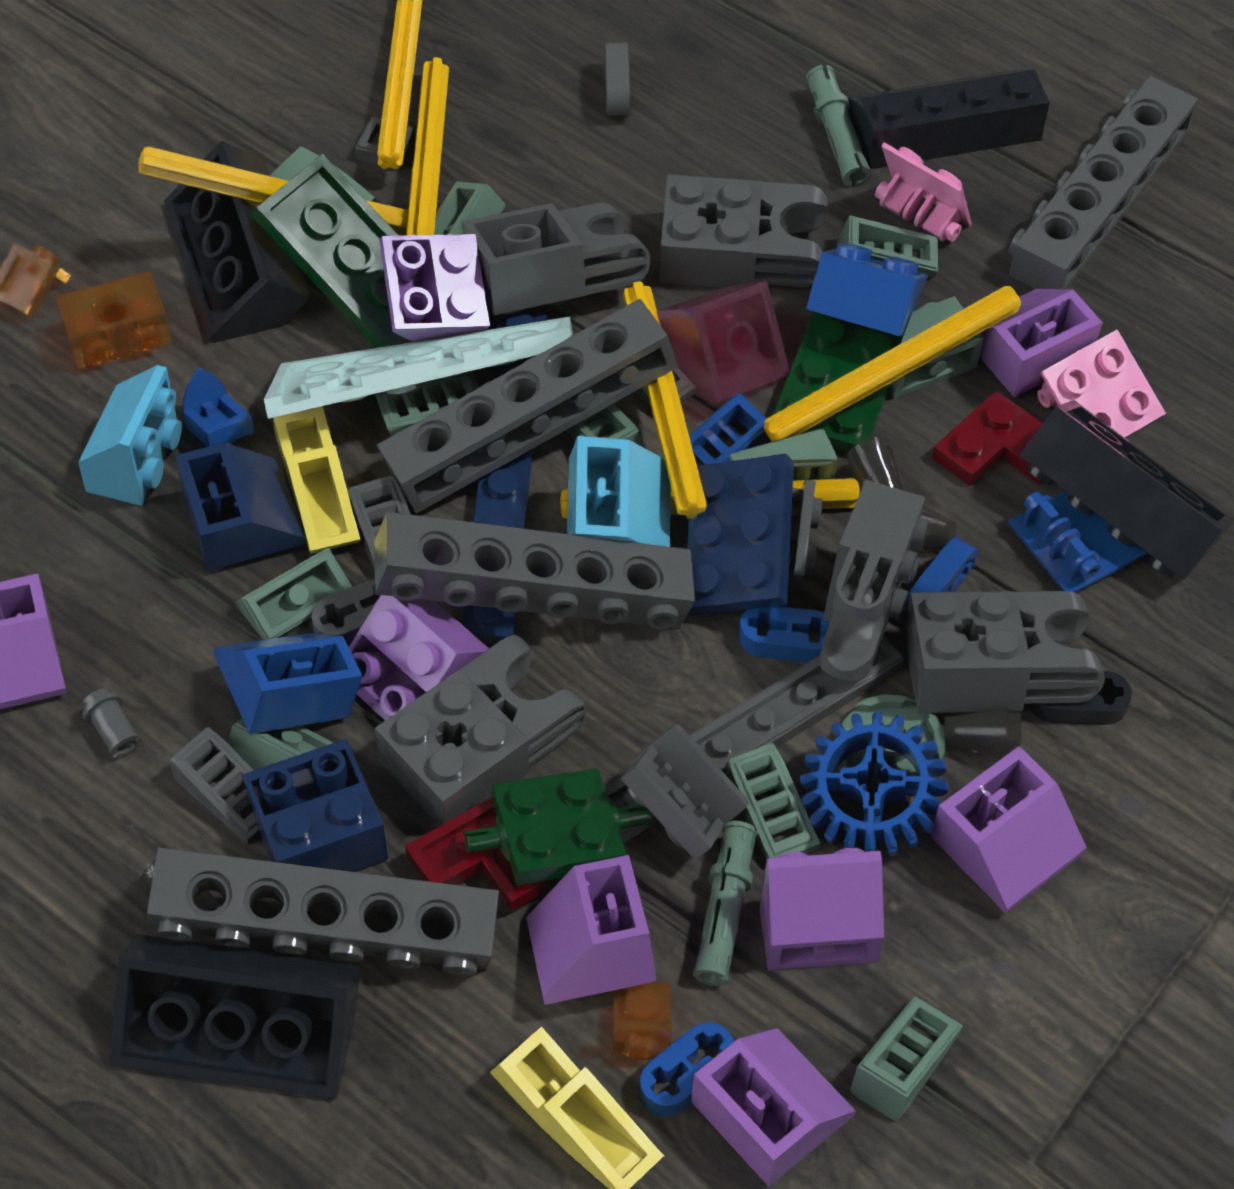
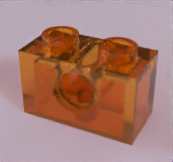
(114, 320)

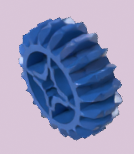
(894, 784)

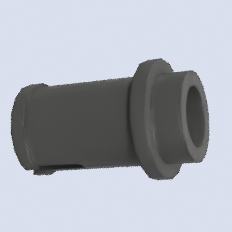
(105, 712)

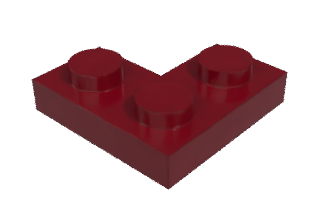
(989, 433)
(443, 858)

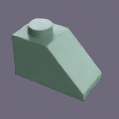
(949, 364)

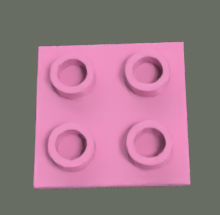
(918, 189)
(1105, 383)

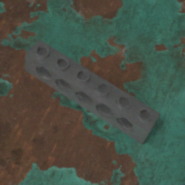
(1102, 186)
(528, 405)
(532, 571)
(298, 888)

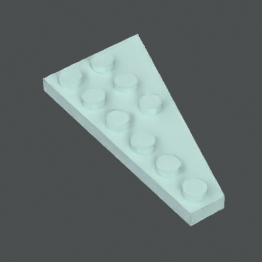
(400, 367)

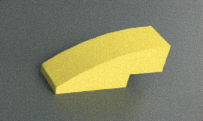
(316, 479)
(576, 1112)

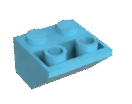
(132, 438)
(618, 492)

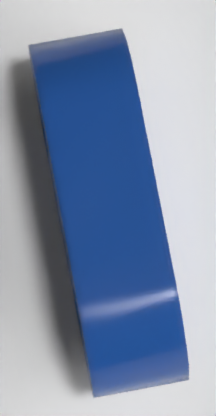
(947, 569)
(786, 633)
(677, 1060)

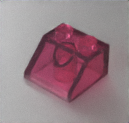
(727, 340)

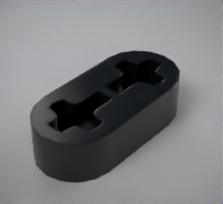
(1093, 710)

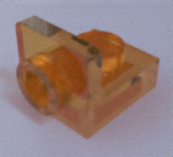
(28, 276)
(642, 1020)

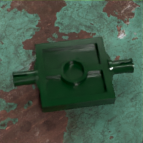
(555, 824)

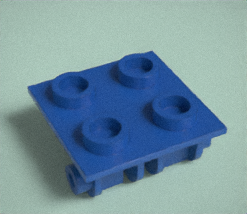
(1069, 543)

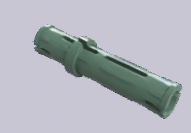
(833, 112)
(729, 882)

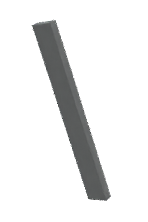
(775, 716)

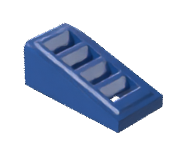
(722, 421)

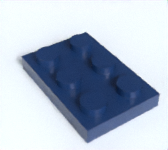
(743, 535)

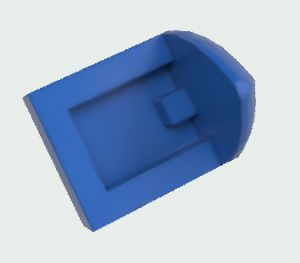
(212, 413)

